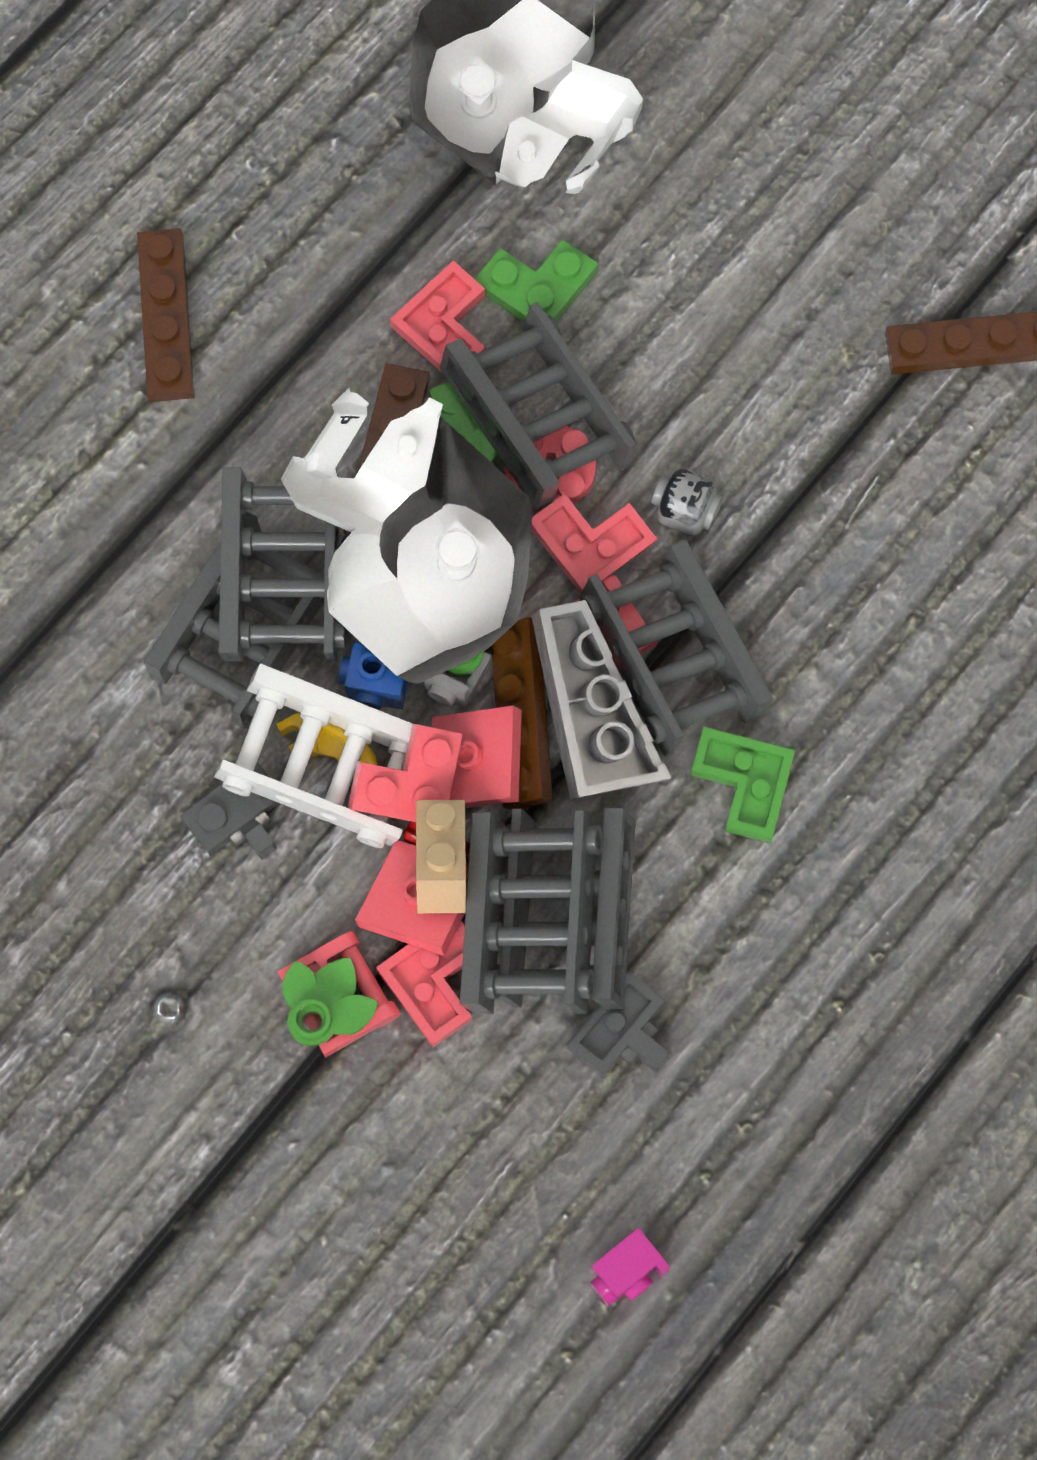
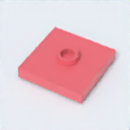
(487, 756)
(392, 905)

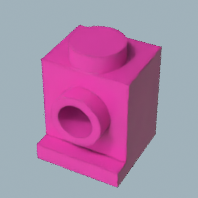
(627, 1269)

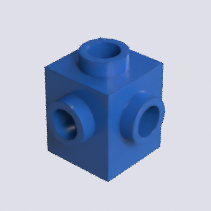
(370, 680)

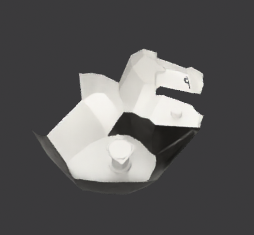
(512, 87)
(401, 578)

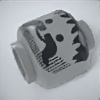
(687, 502)

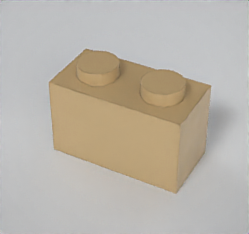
(440, 856)

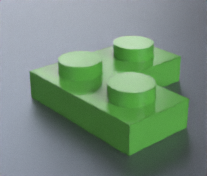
(552, 285)
(756, 771)

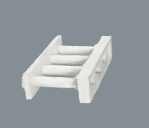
(317, 709)

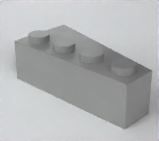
(591, 707)

